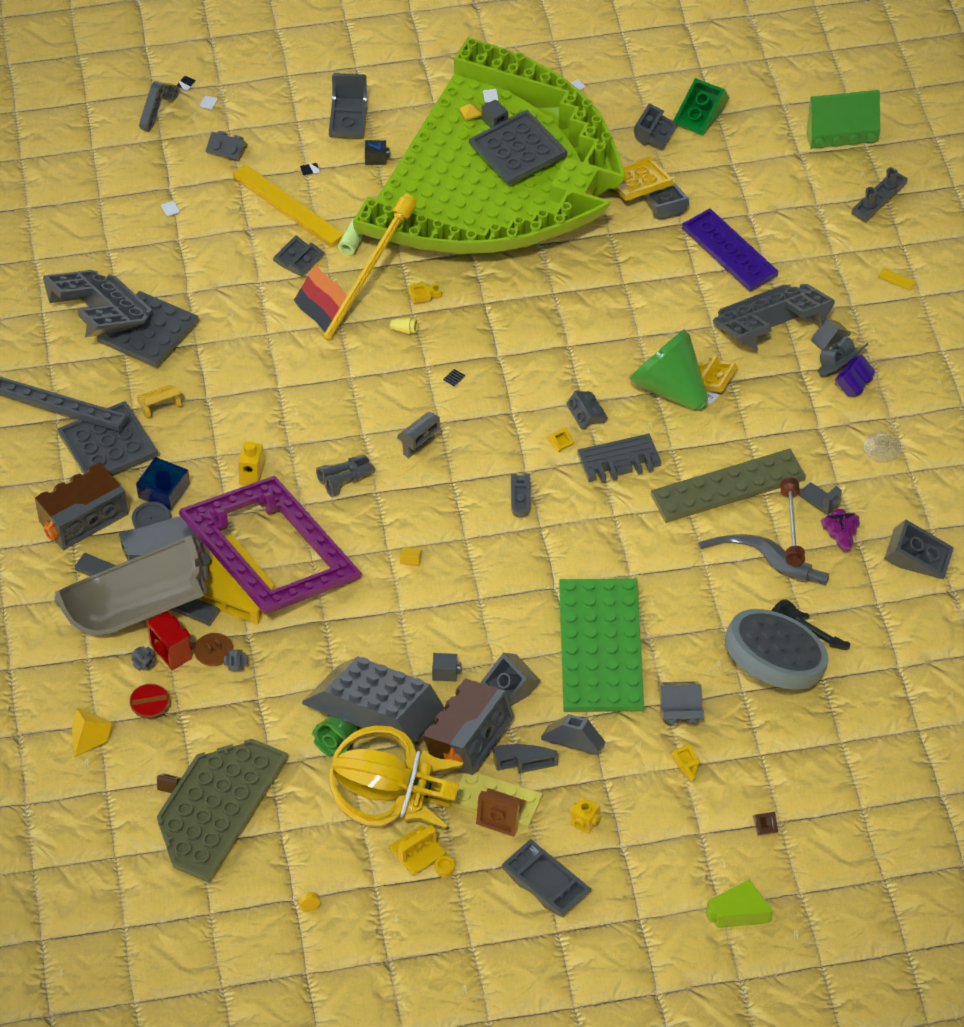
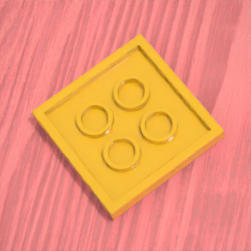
(642, 179)

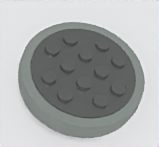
(776, 649)

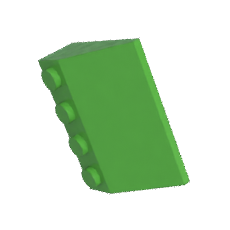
(844, 119)

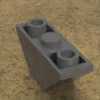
(575, 734)

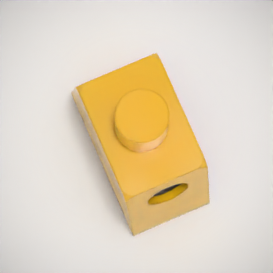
(251, 456)

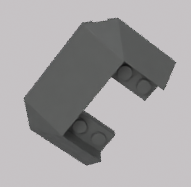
(110, 301)
(773, 307)

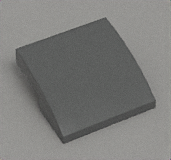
(298, 256)

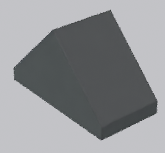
(829, 334)

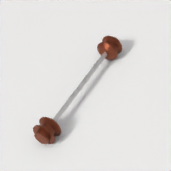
(795, 554)

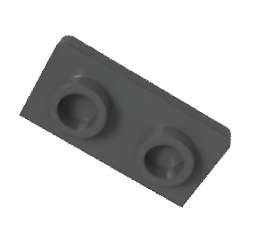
(226, 146)
(586, 409)

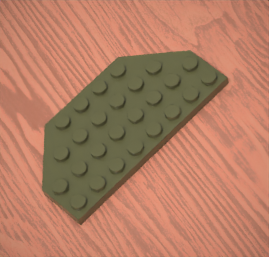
(215, 804)

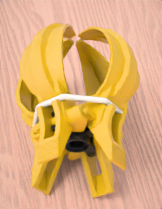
(386, 777)

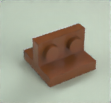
(499, 811)

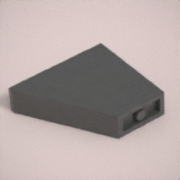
(153, 536)

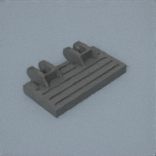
(619, 457)

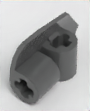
(838, 355)

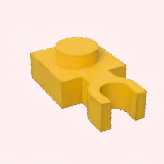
(422, 293)

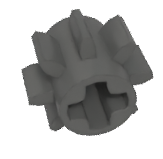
(143, 658)
(235, 659)

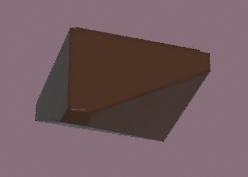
(765, 823)

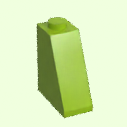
(739, 907)

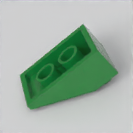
(701, 106)

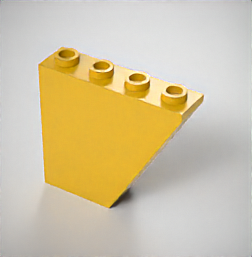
(227, 593)

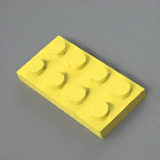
(472, 785)

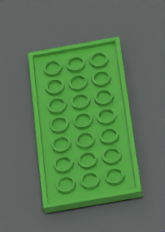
(600, 645)

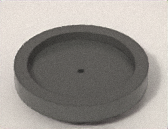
(149, 513)

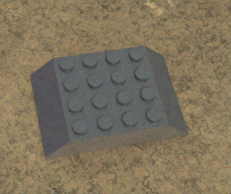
(376, 696)

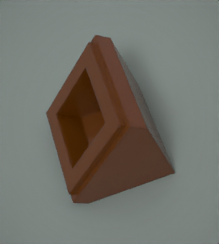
(167, 782)

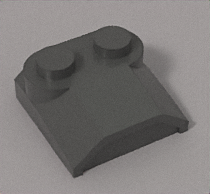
(668, 202)

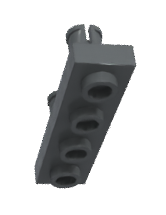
(880, 195)

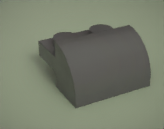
(654, 127)
(419, 433)

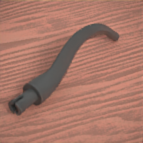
(774, 555)

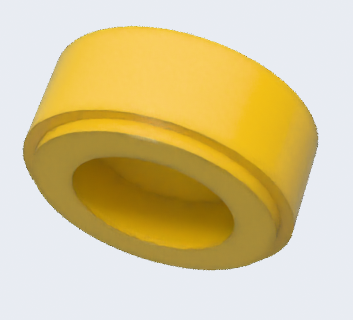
(444, 866)
(309, 902)

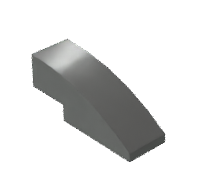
(524, 757)

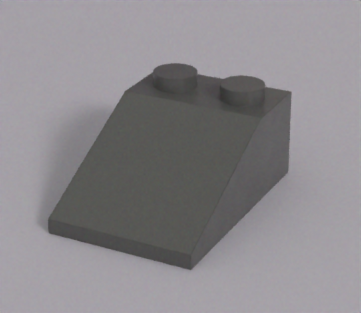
(918, 551)

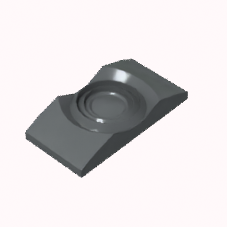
(545, 878)

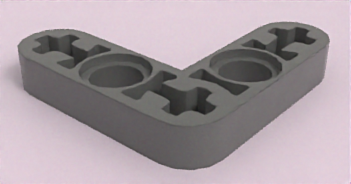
(157, 92)

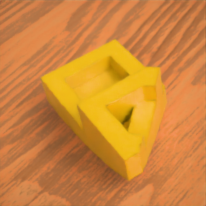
(686, 761)

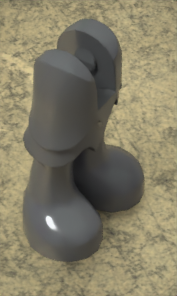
(358, 469)

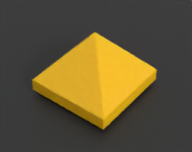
(470, 111)

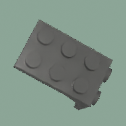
(348, 105)

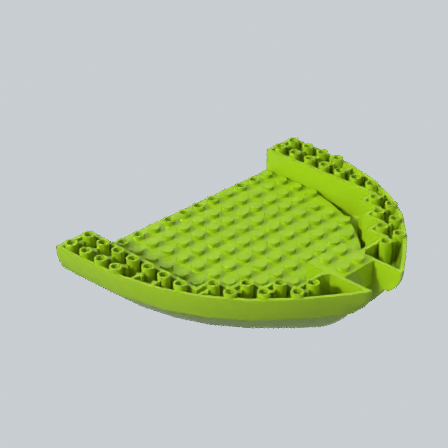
(458, 194)

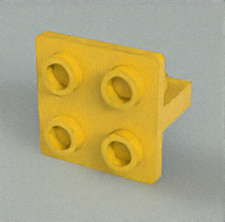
(417, 849)

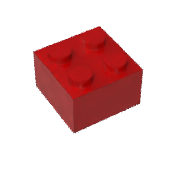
(169, 640)

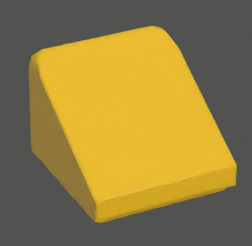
(560, 439)
(410, 556)

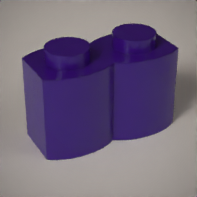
(855, 375)

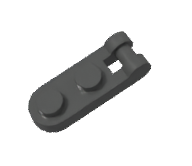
(520, 494)

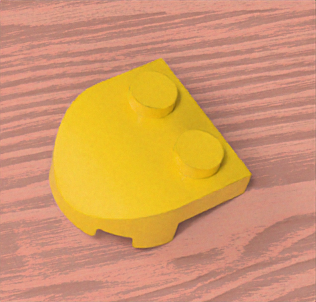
(716, 373)

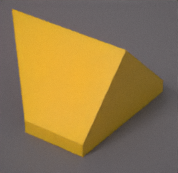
(89, 731)

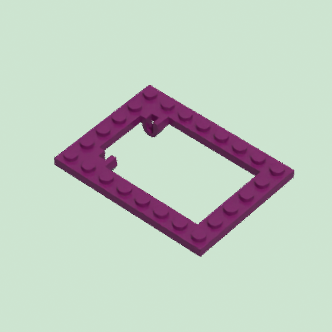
(204, 519)

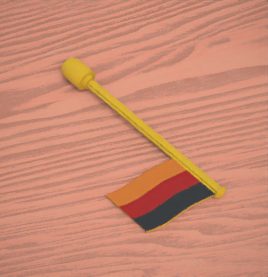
(324, 298)

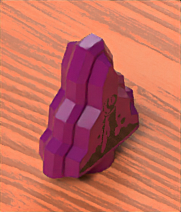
(842, 527)

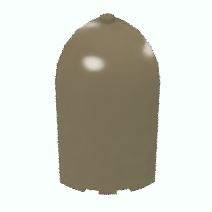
(136, 588)

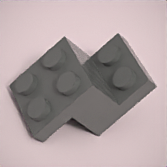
(680, 701)

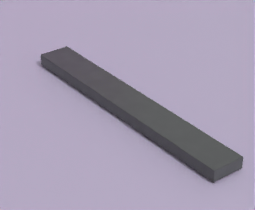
(62, 404)
(194, 609)

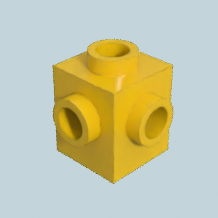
(584, 815)

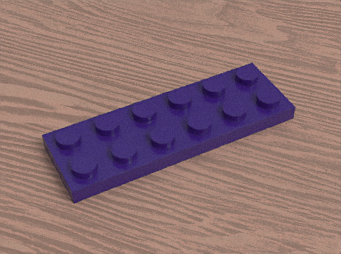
(730, 249)

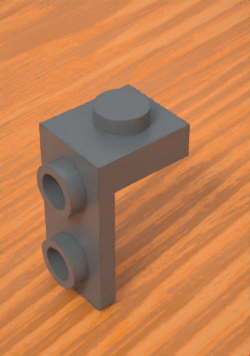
(820, 499)

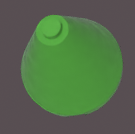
(674, 373)

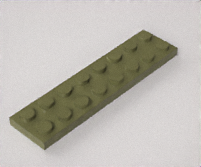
(726, 485)

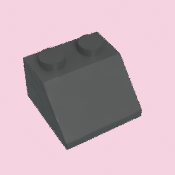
(512, 676)

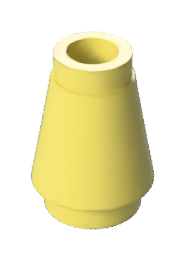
(405, 325)

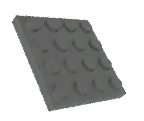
(518, 147)
(157, 336)
(114, 449)

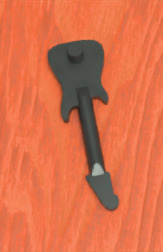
(787, 608)

